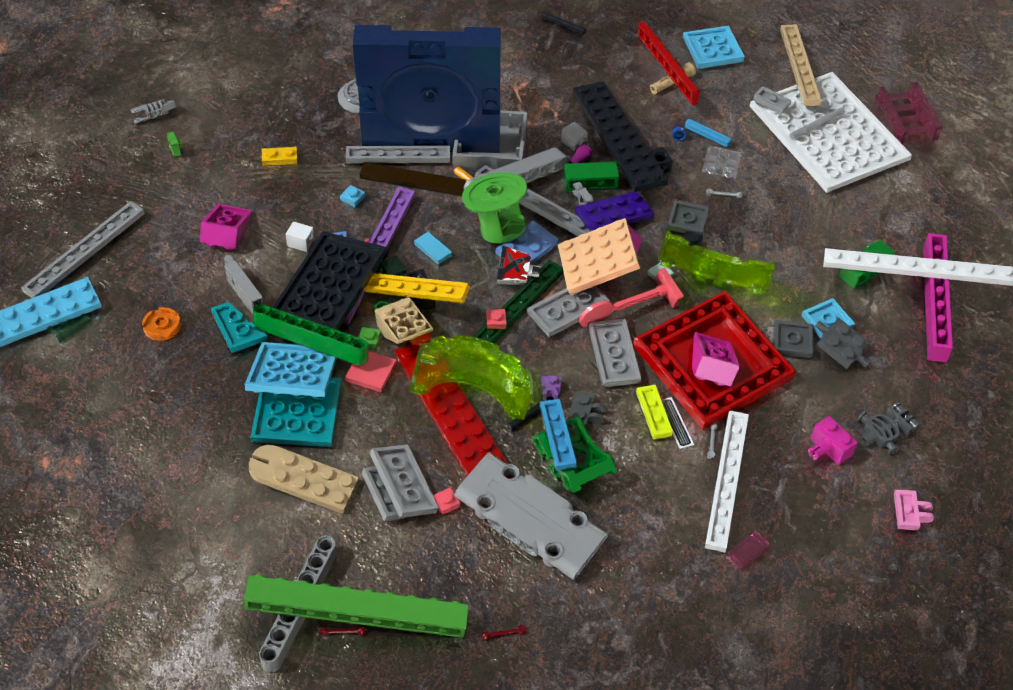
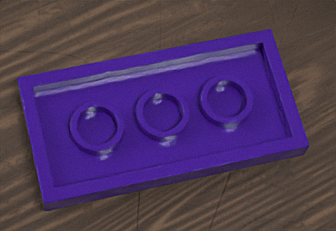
(609, 210)

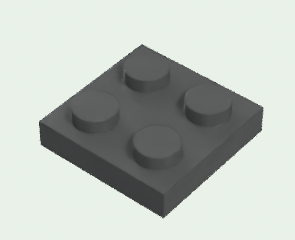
(687, 217)
(793, 338)

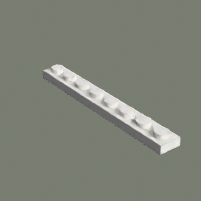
(726, 482)

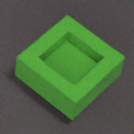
(174, 143)
(371, 336)

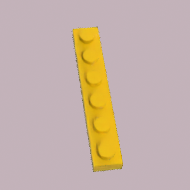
(418, 288)

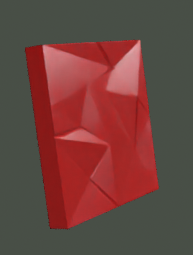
(670, 355)

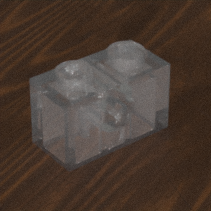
(722, 162)

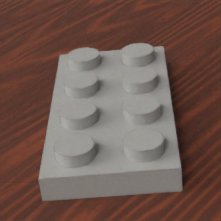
(563, 309)
(614, 353)
(404, 481)

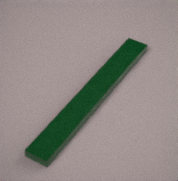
(523, 299)

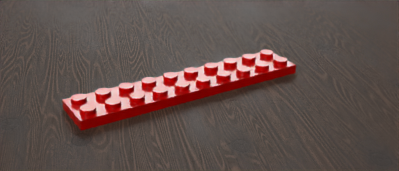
(453, 416)

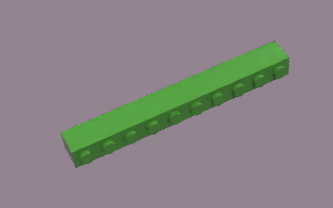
(355, 606)

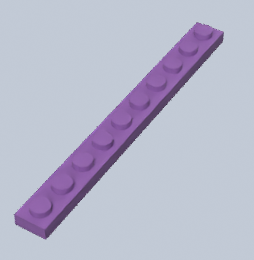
(387, 228)

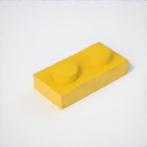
(279, 156)

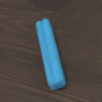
(708, 133)

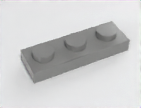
(380, 494)

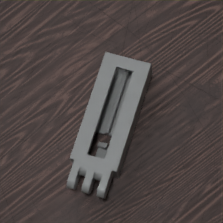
(242, 284)

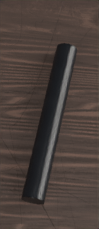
(564, 23)
(530, 413)

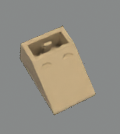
(401, 321)

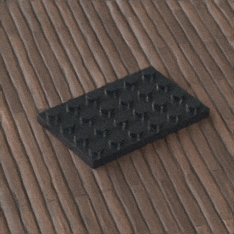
(331, 279)

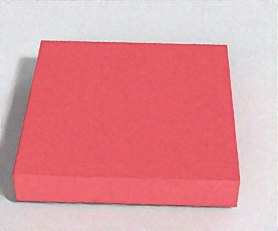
(373, 373)

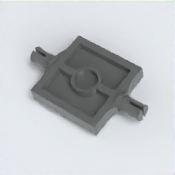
(842, 343)

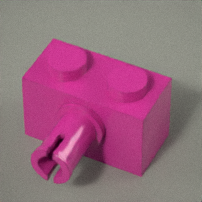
(832, 440)

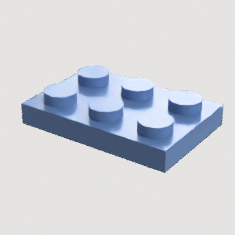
(533, 241)

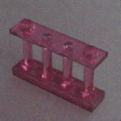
(918, 103)

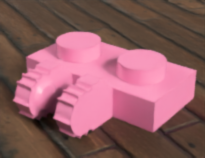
(910, 511)

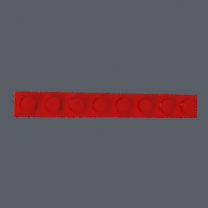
(667, 62)

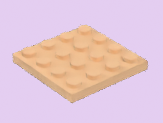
(598, 256)

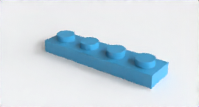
(558, 435)

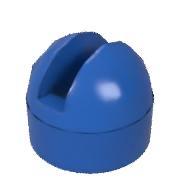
(678, 133)

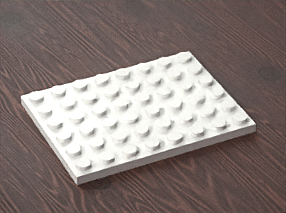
(840, 149)

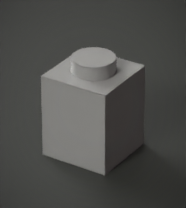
(574, 136)

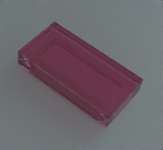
(747, 550)

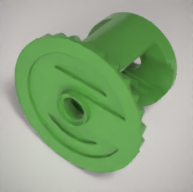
(497, 204)

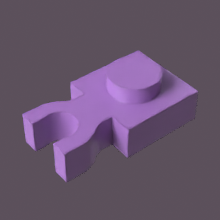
(550, 386)

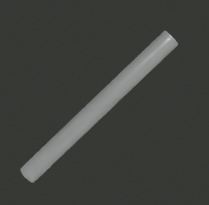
(816, 123)

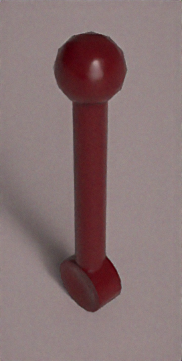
(521, 630)
(325, 631)

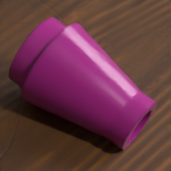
(582, 154)

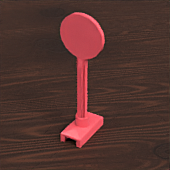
(666, 287)

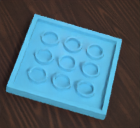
(290, 370)

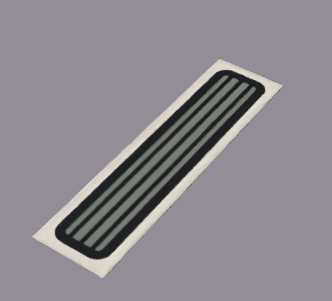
(679, 429)

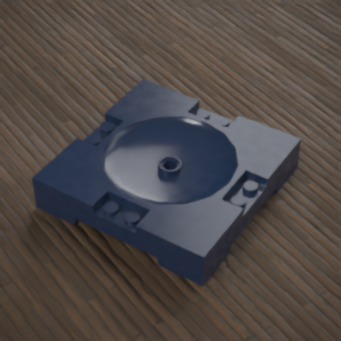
(429, 87)

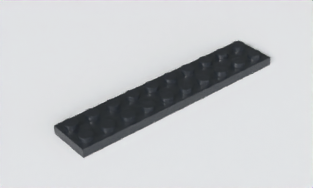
(620, 137)

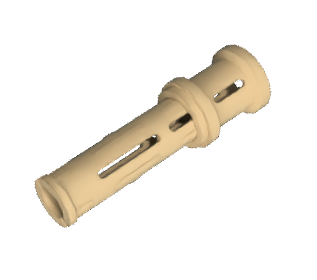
(667, 81)

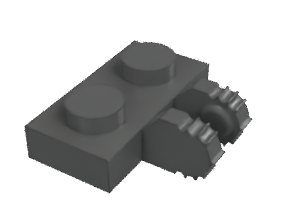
(583, 406)

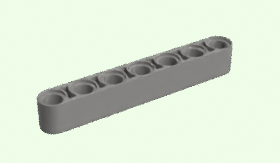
(533, 166)
(289, 630)

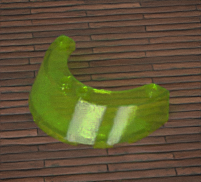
(715, 266)
(474, 363)

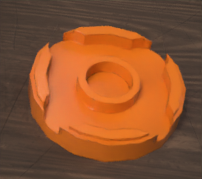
(161, 324)

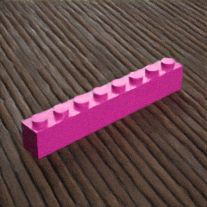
(937, 303)

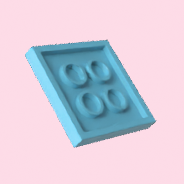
(713, 47)

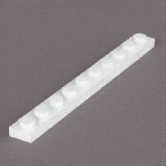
(918, 266)

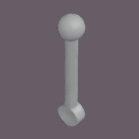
(709, 192)
(711, 455)

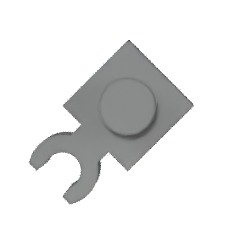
(582, 194)

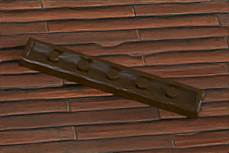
(412, 178)

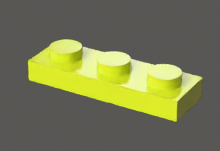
(654, 412)

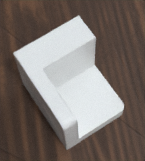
(300, 236)

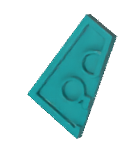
(235, 328)

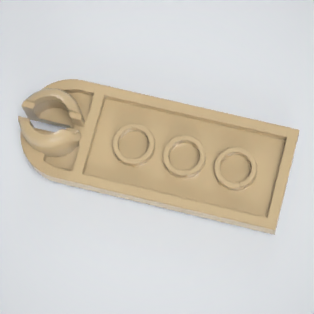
(302, 477)

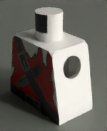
(515, 267)

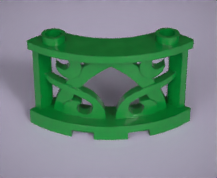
(596, 460)

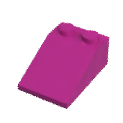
(225, 226)
(714, 360)

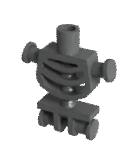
(884, 429)

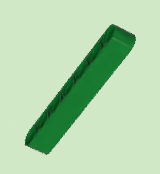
(311, 334)

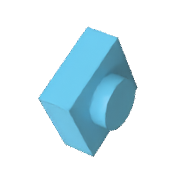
(352, 196)

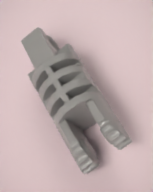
(153, 110)

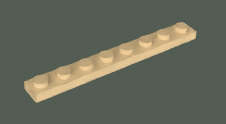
(800, 65)

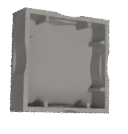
(512, 145)

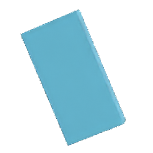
(433, 248)

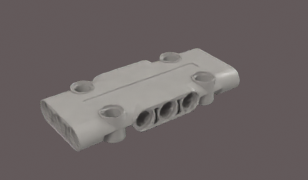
(531, 515)

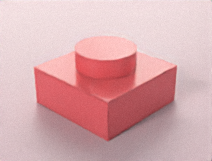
(496, 319)
(446, 501)

